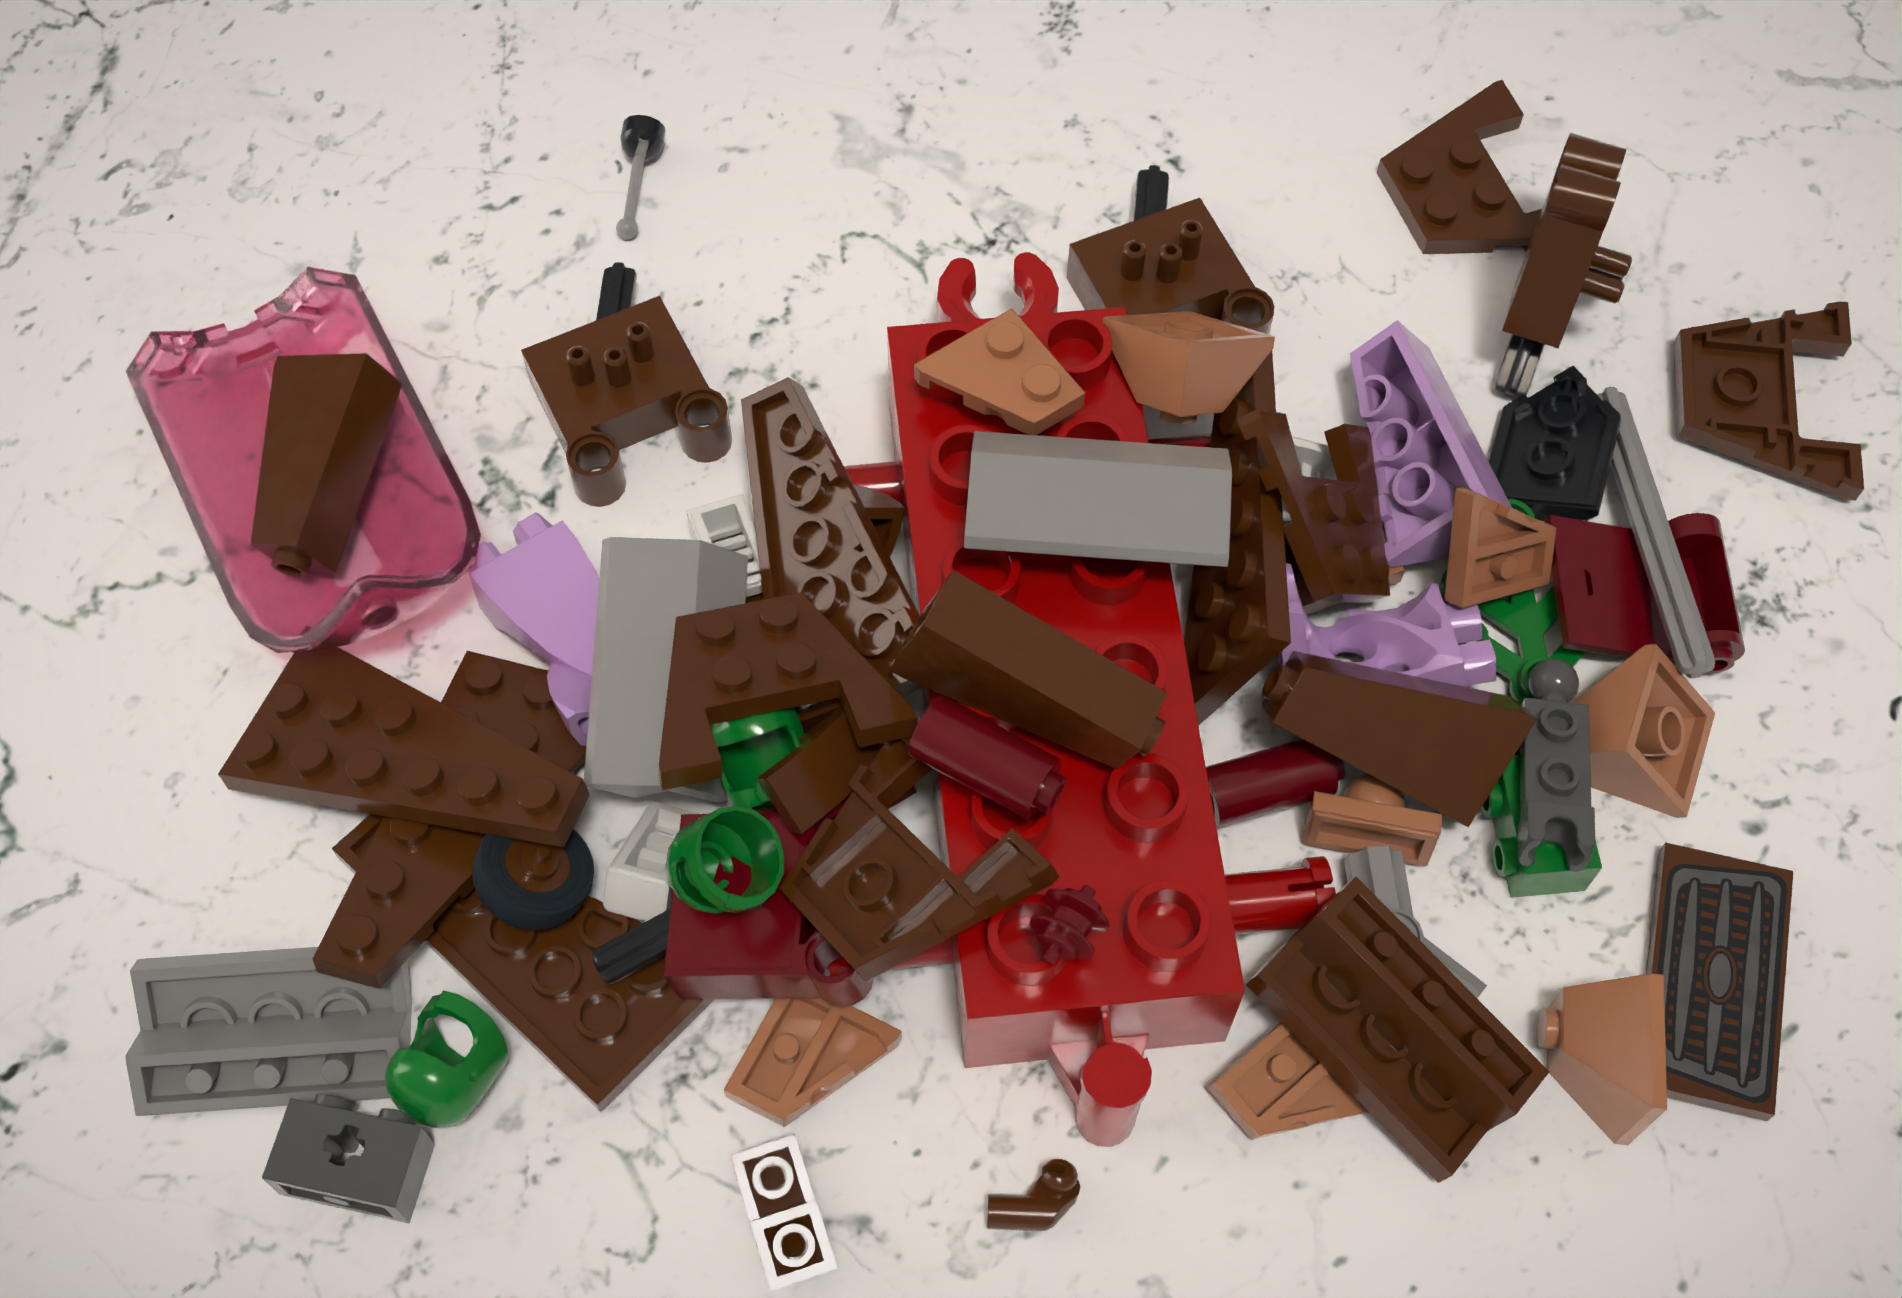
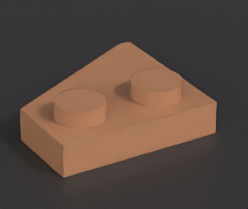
(1005, 374)
(1495, 551)
(806, 1055)
(1282, 1088)

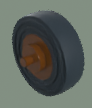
(532, 881)

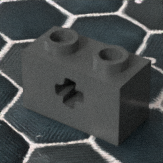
(378, 1183)

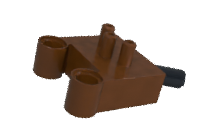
(1564, 258)
(1166, 263)
(622, 385)

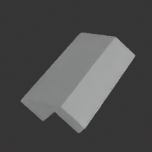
(1099, 499)
(639, 597)
(259, 1032)

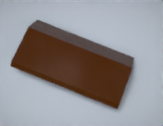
(1397, 1029)

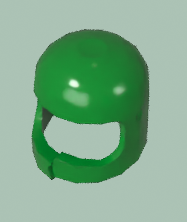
(751, 748)
(725, 833)
(436, 1082)

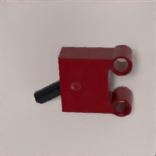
(738, 954)

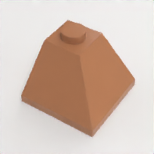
(1185, 361)
(1647, 733)
(1610, 1051)

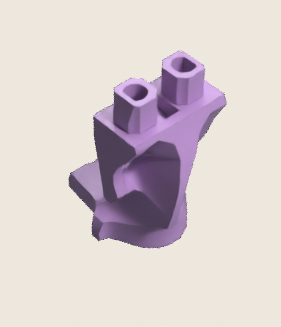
(1409, 640)

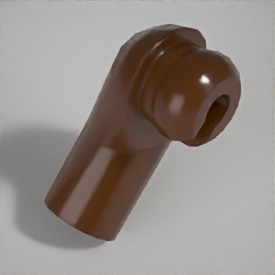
(1041, 1205)

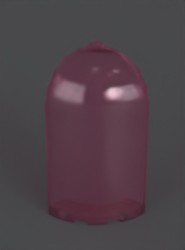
(209, 417)

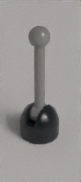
(642, 141)

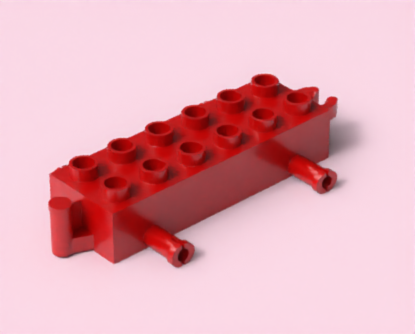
(1132, 832)

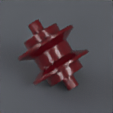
(1069, 924)

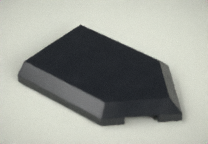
(1557, 448)

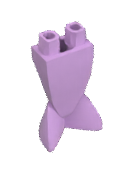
(548, 602)

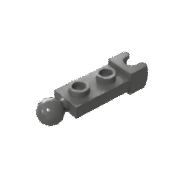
(1556, 769)

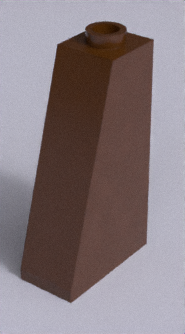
(318, 456)
(1029, 674)
(1406, 730)

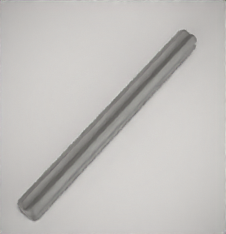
(1657, 546)

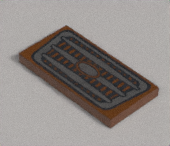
(1723, 960)

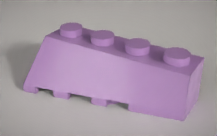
(1418, 445)

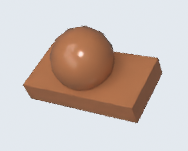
(1371, 816)

